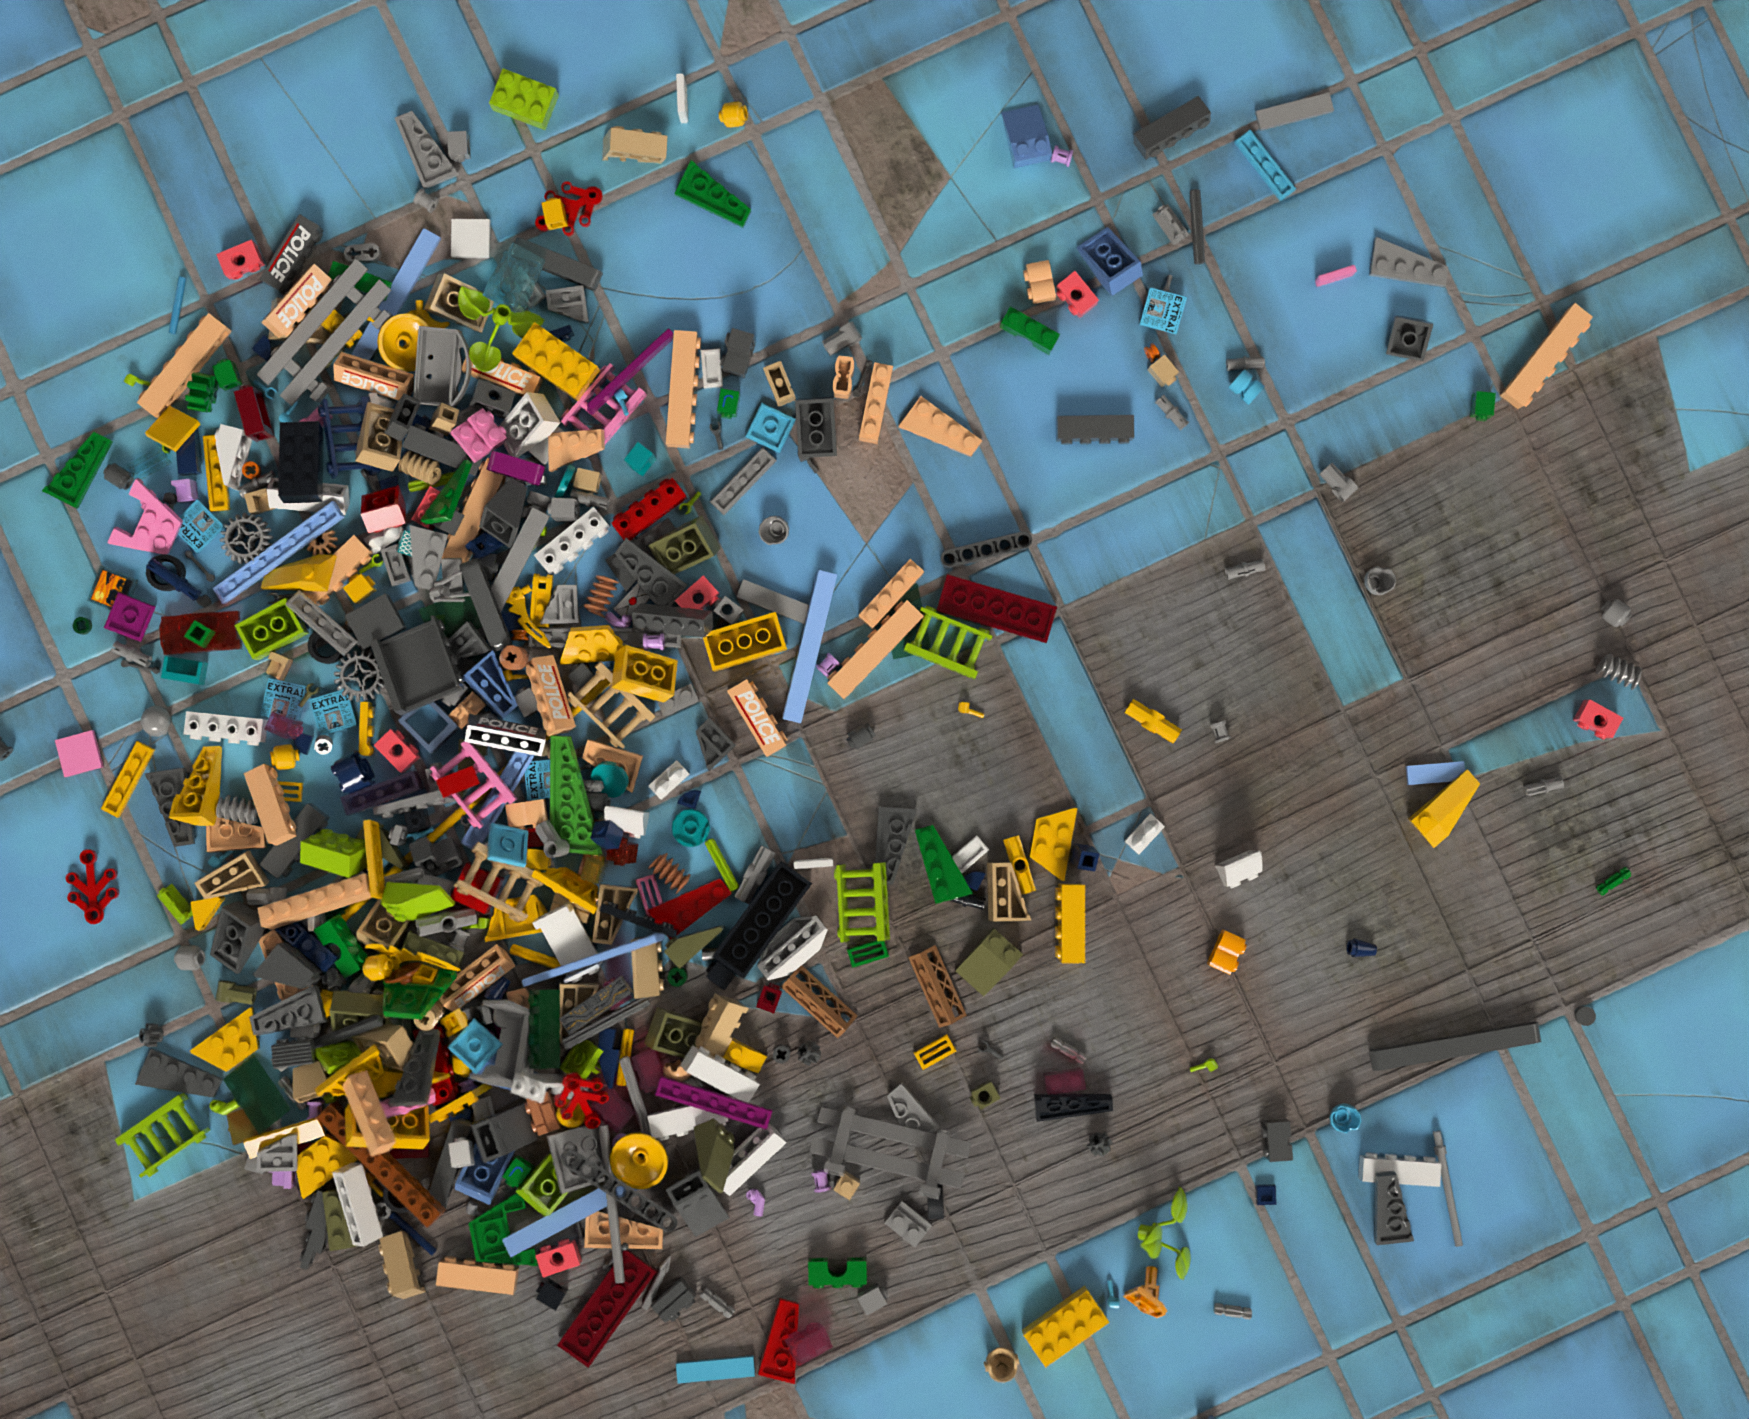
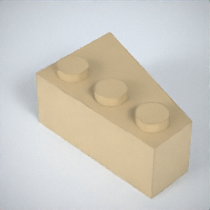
(634, 145)
(1004, 895)
(719, 1024)
(400, 1265)

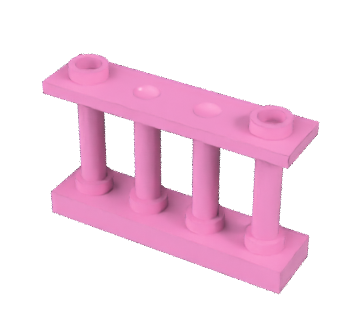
(610, 426)
(493, 780)

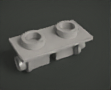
(1170, 224)

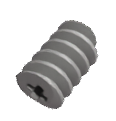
(1620, 669)
(237, 811)

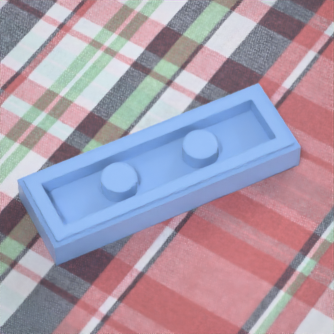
(1434, 772)

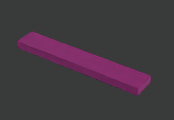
(630, 371)
(713, 1102)

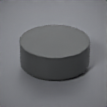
(1585, 1015)

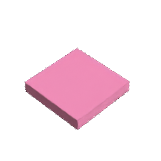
(79, 753)

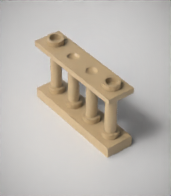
(628, 701)
(515, 873)

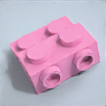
(479, 435)

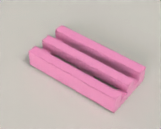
(1335, 275)
(656, 888)

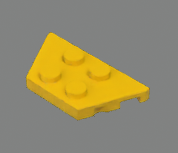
(591, 645)
(1053, 841)
(570, 885)
(504, 927)
(230, 1043)
(367, 1061)
(319, 1162)

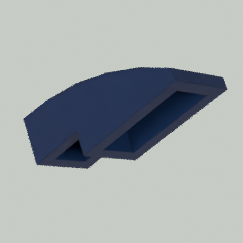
(189, 455)
(610, 1057)

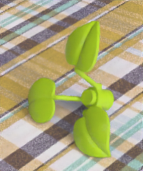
(474, 304)
(1153, 1235)

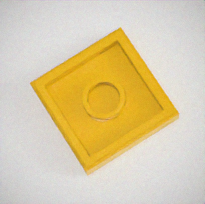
(172, 428)

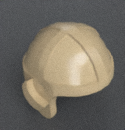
(1001, 1364)

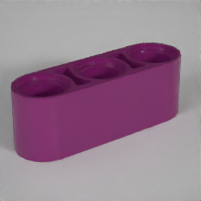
(515, 468)

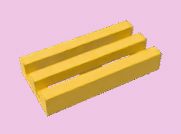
(299, 791)
(930, 1045)

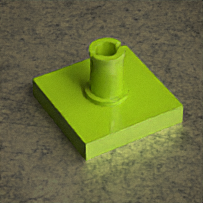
(337, 1055)
(582, 1059)

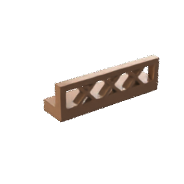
(934, 988)
(816, 1004)

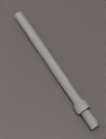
(1440, 1151)

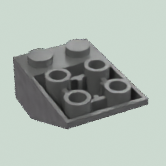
(503, 1133)
(697, 1202)

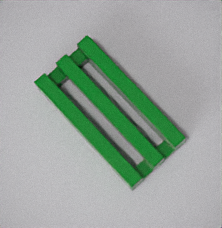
(852, 957)

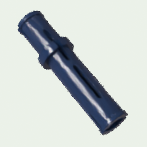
(179, 583)

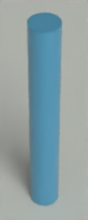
(177, 305)

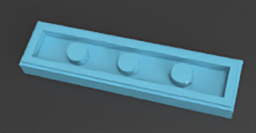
(1265, 165)
(715, 1369)

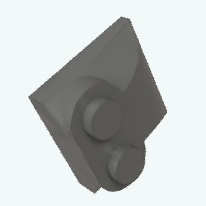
(1409, 337)

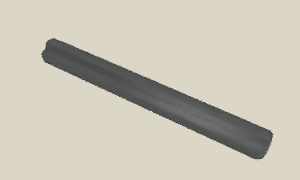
(605, 1022)
(349, 1031)

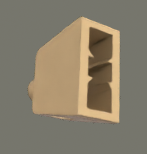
(306, 1079)

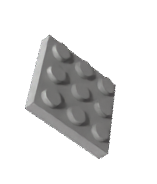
(583, 1141)

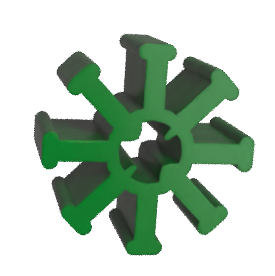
(201, 392)

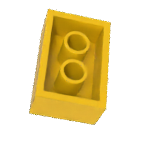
(644, 673)

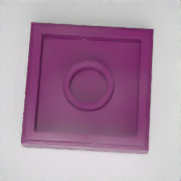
(129, 617)

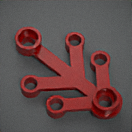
(573, 206)
(92, 889)
(573, 1082)

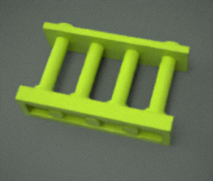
(950, 661)
(878, 891)
(145, 1126)

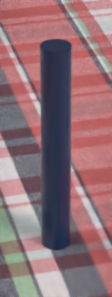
(412, 1233)

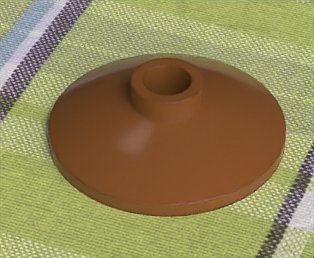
(403, 973)

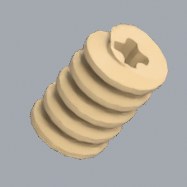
(420, 467)
(431, 1017)

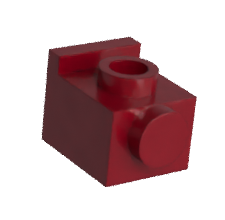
(766, 1004)

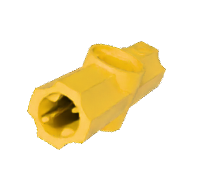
(1153, 721)
(1015, 852)

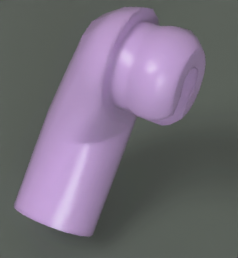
(616, 622)
(758, 1199)

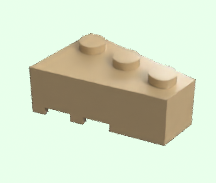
(234, 876)
(605, 925)
(571, 996)

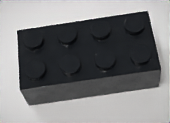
(301, 462)

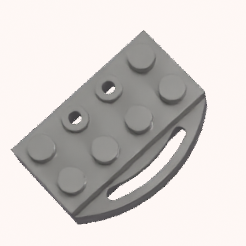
(444, 367)

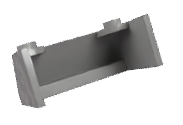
(515, 1050)

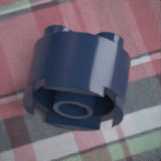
(353, 772)

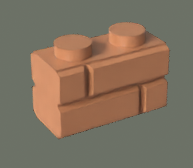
(543, 1114)

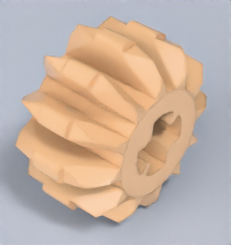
(319, 548)

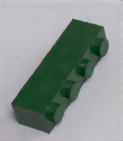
(544, 1029)

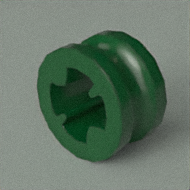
(76, 627)

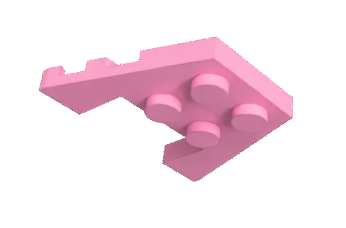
(156, 527)

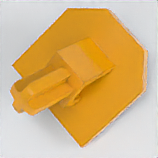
(1146, 1296)

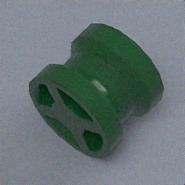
(680, 976)

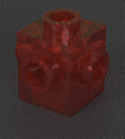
(624, 854)

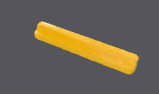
(534, 956)
(626, 1047)

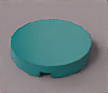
(565, 481)
(614, 778)
(690, 828)

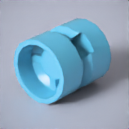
(1246, 386)

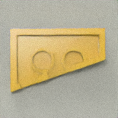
(457, 1105)

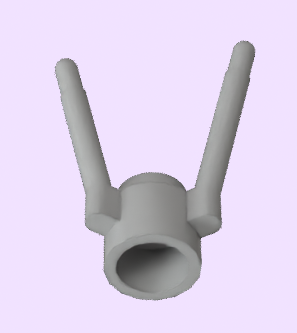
(442, 594)

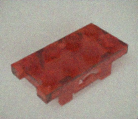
(175, 627)

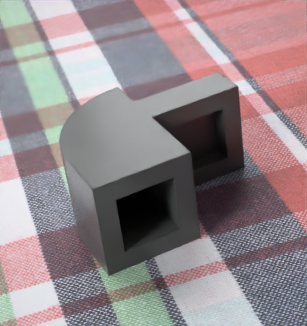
(480, 1012)

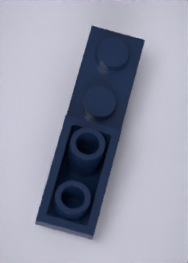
(308, 944)

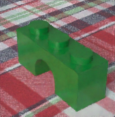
(1037, 333)
(337, 932)
(853, 1275)

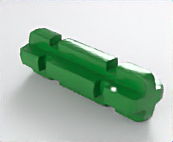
(1613, 881)

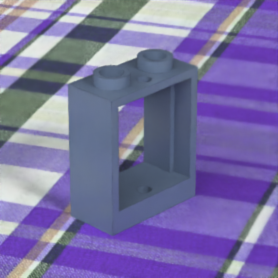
(441, 738)

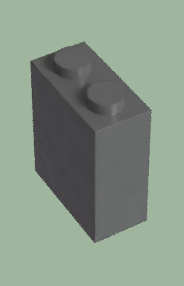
(374, 621)

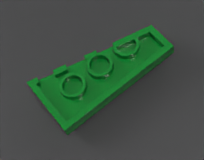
(706, 193)
(76, 477)
(943, 874)

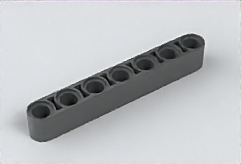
(628, 1192)

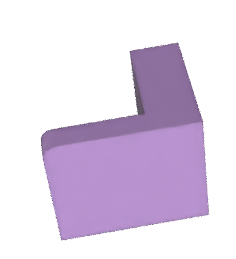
(185, 490)
(284, 1178)

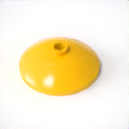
(399, 328)
(638, 1171)

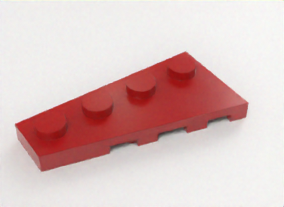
(691, 905)
(776, 1358)

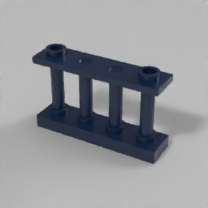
(324, 411)

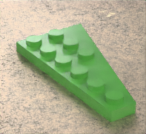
(568, 798)

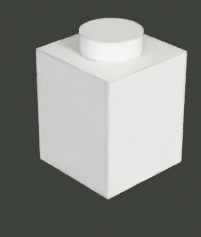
(461, 1153)

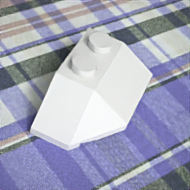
(792, 947)

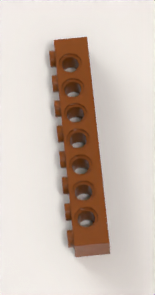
(386, 1170)

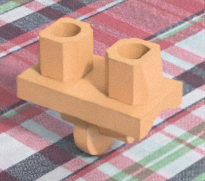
(470, 705)

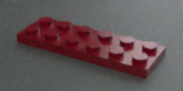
(996, 609)
(606, 1310)

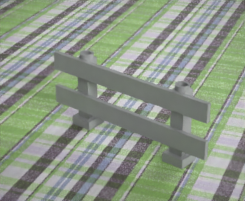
(306, 377)
(932, 1174)

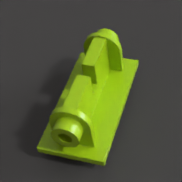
(175, 903)

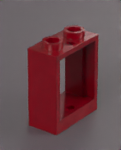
(253, 413)

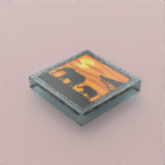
(108, 585)

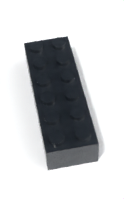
(762, 920)

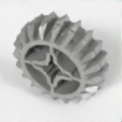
(239, 524)
(351, 677)

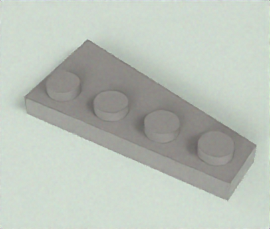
(425, 154)
(1403, 265)
(414, 803)

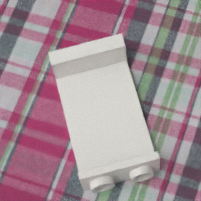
(567, 939)
(534, 1085)

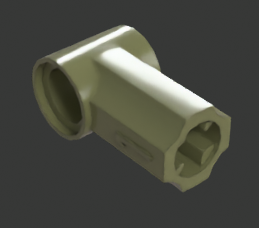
(230, 992)

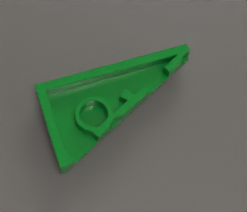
(446, 502)

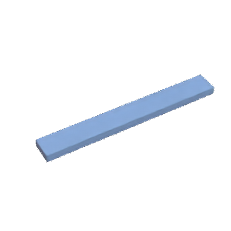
(401, 289)
(278, 552)
(809, 646)
(593, 959)
(557, 1221)

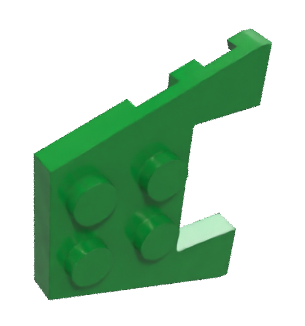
(413, 999)
(492, 1227)

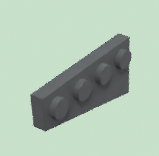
(165, 787)
(1390, 1211)

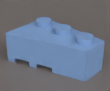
(491, 686)

